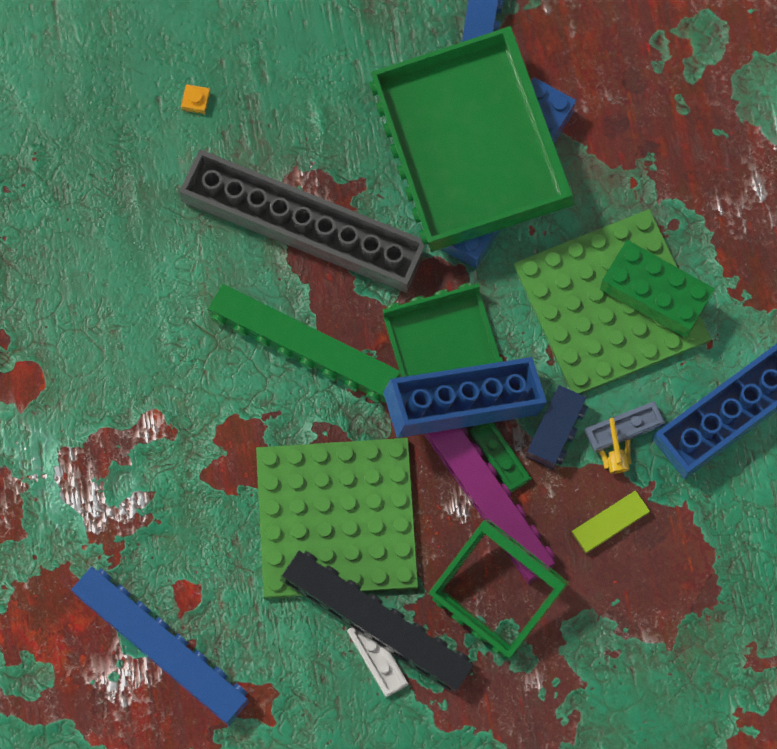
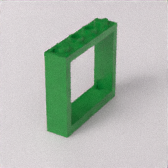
(464, 616)

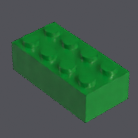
(656, 288)

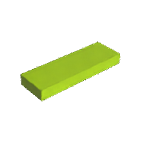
(610, 522)

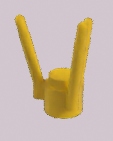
(617, 460)

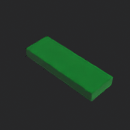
(500, 456)

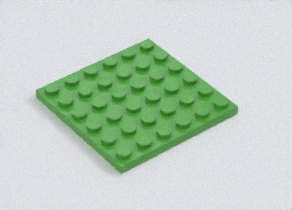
(586, 328)
(343, 507)

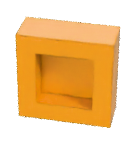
(195, 99)

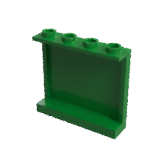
(441, 332)

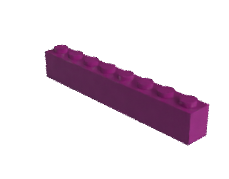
(487, 495)

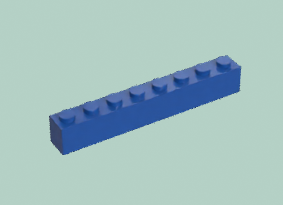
(161, 646)

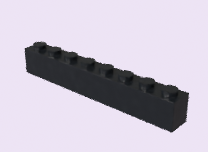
(376, 621)

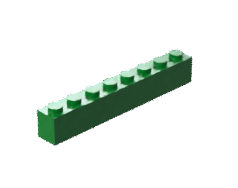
(302, 343)

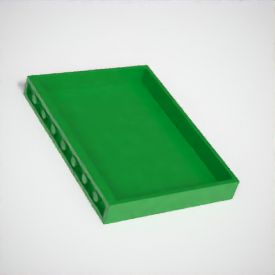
(470, 139)

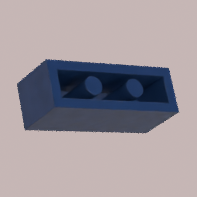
(557, 428)

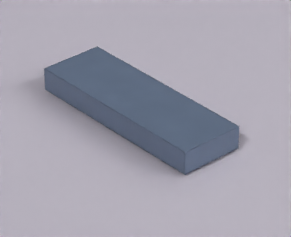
(627, 424)

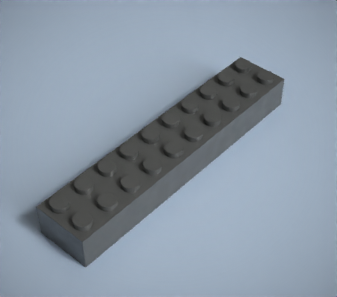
(303, 221)

